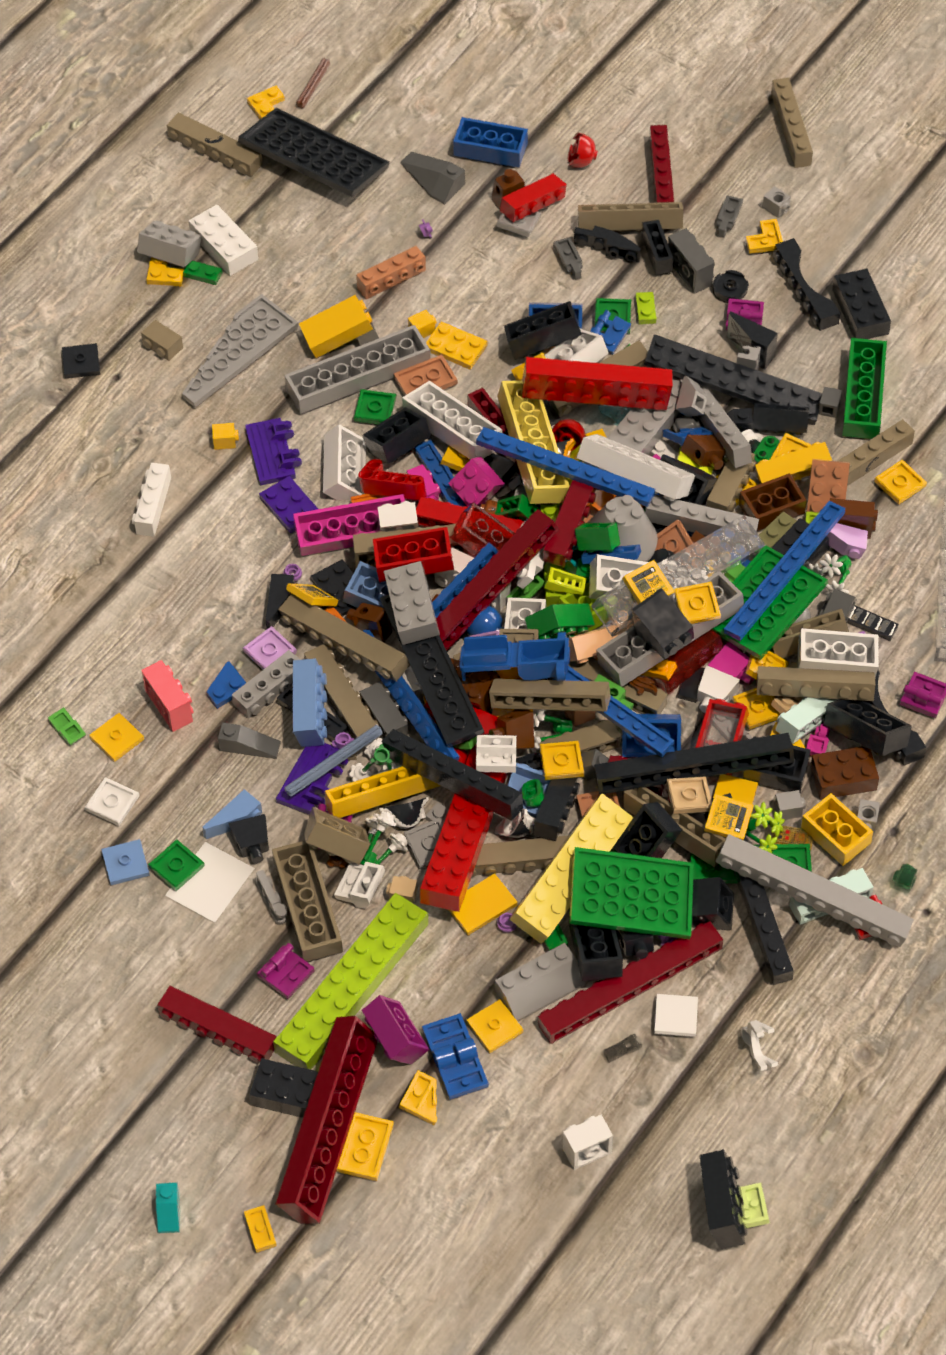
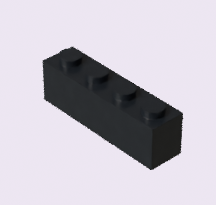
(555, 808)

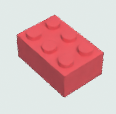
(167, 695)

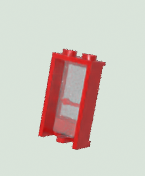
(722, 723)

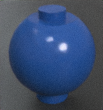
(486, 621)

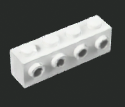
(152, 499)

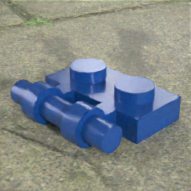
(614, 334)

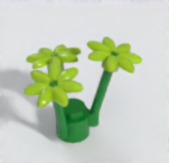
(762, 817)

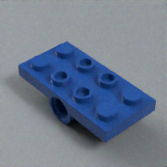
(455, 1056)

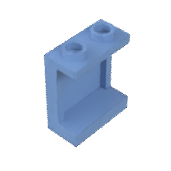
(524, 774)

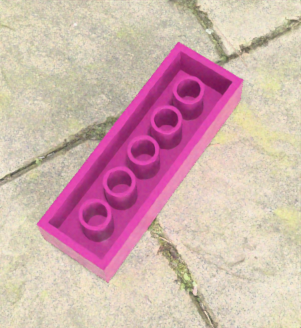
(334, 526)

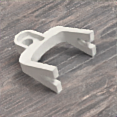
(751, 1037)

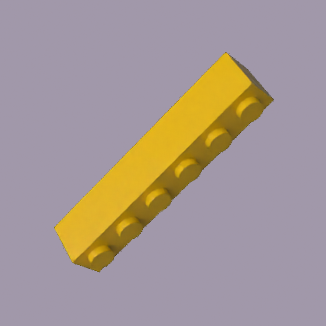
(375, 791)

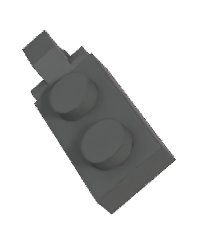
(728, 214)
(569, 256)

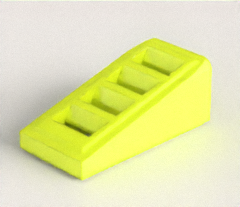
(553, 581)

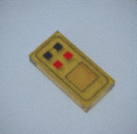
(794, 836)

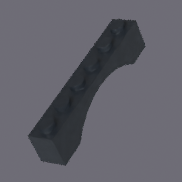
(821, 309)
(916, 747)

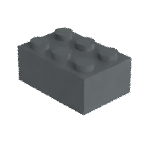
(691, 261)

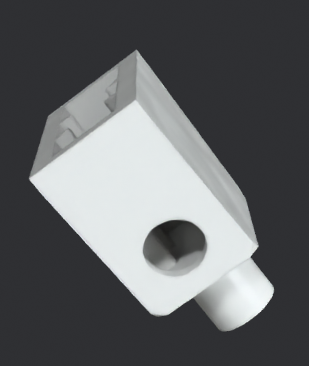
(716, 686)

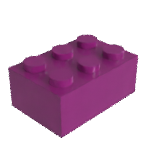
(394, 1030)

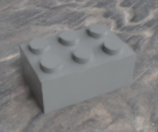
(169, 243)

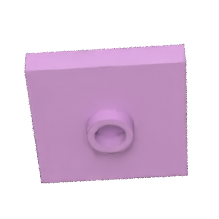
(268, 648)

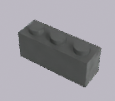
(384, 709)

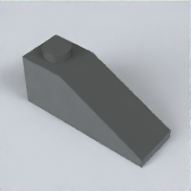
(245, 741)

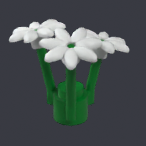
(839, 566)
(559, 726)

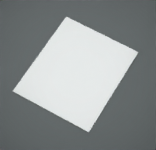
(214, 884)

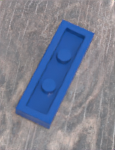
(627, 552)

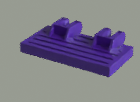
(270, 450)
(308, 759)

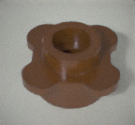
(333, 862)

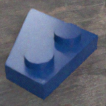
(680, 436)
(225, 685)

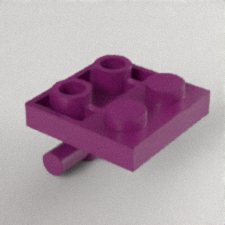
(746, 308)
(924, 695)
(285, 971)

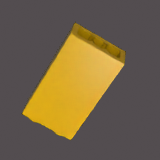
(336, 326)

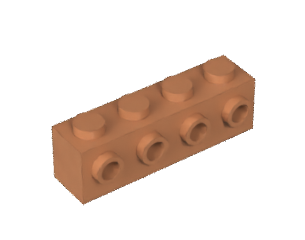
(391, 272)

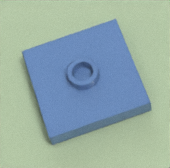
(125, 862)

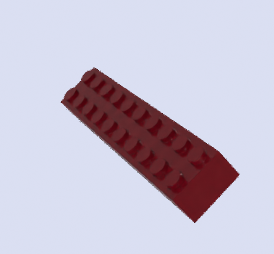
(327, 1120)

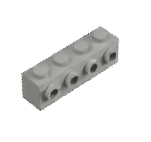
(265, 686)

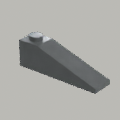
(437, 176)

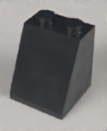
(662, 624)
(713, 903)

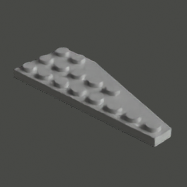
(246, 339)

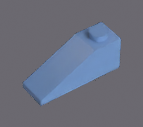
(240, 808)

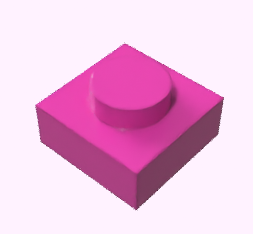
(817, 744)

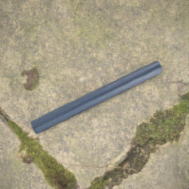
(333, 760)

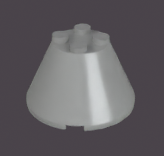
(632, 524)

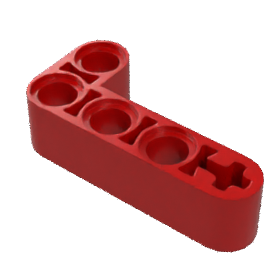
(379, 482)

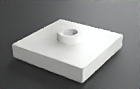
(112, 801)

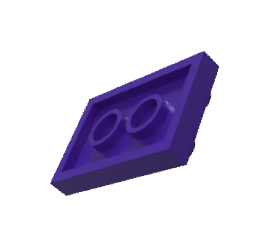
(285, 500)

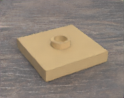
(689, 795)

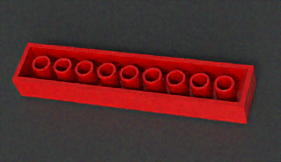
(457, 848)

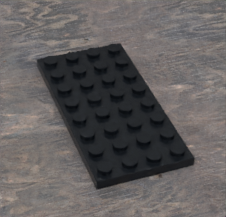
(313, 152)

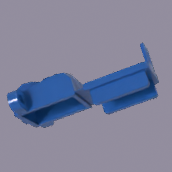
(533, 657)

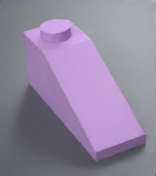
(848, 540)

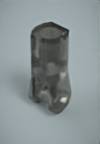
(620, 1049)

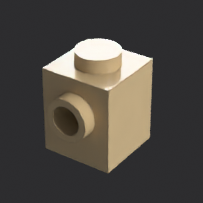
(404, 887)

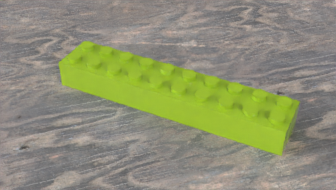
(351, 981)

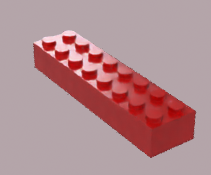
(596, 383)

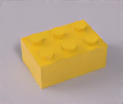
(837, 829)

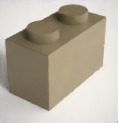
(162, 340)

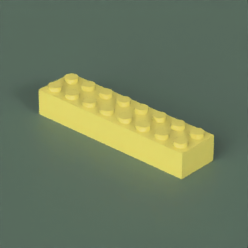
(528, 421)
(551, 893)

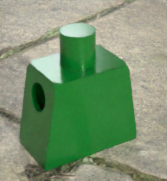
(516, 507)

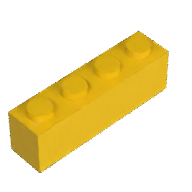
(796, 463)

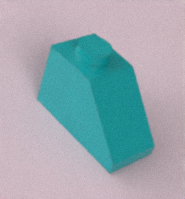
(168, 1207)

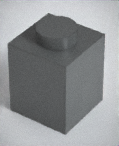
(830, 402)
(591, 758)

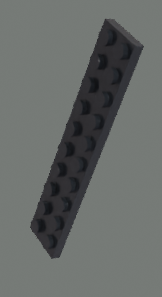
(729, 376)
(440, 685)

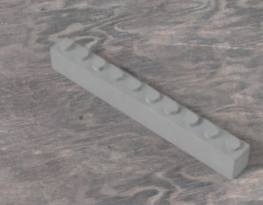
(814, 890)

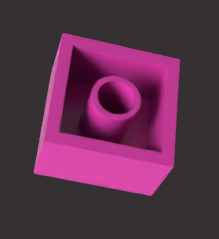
(476, 482)

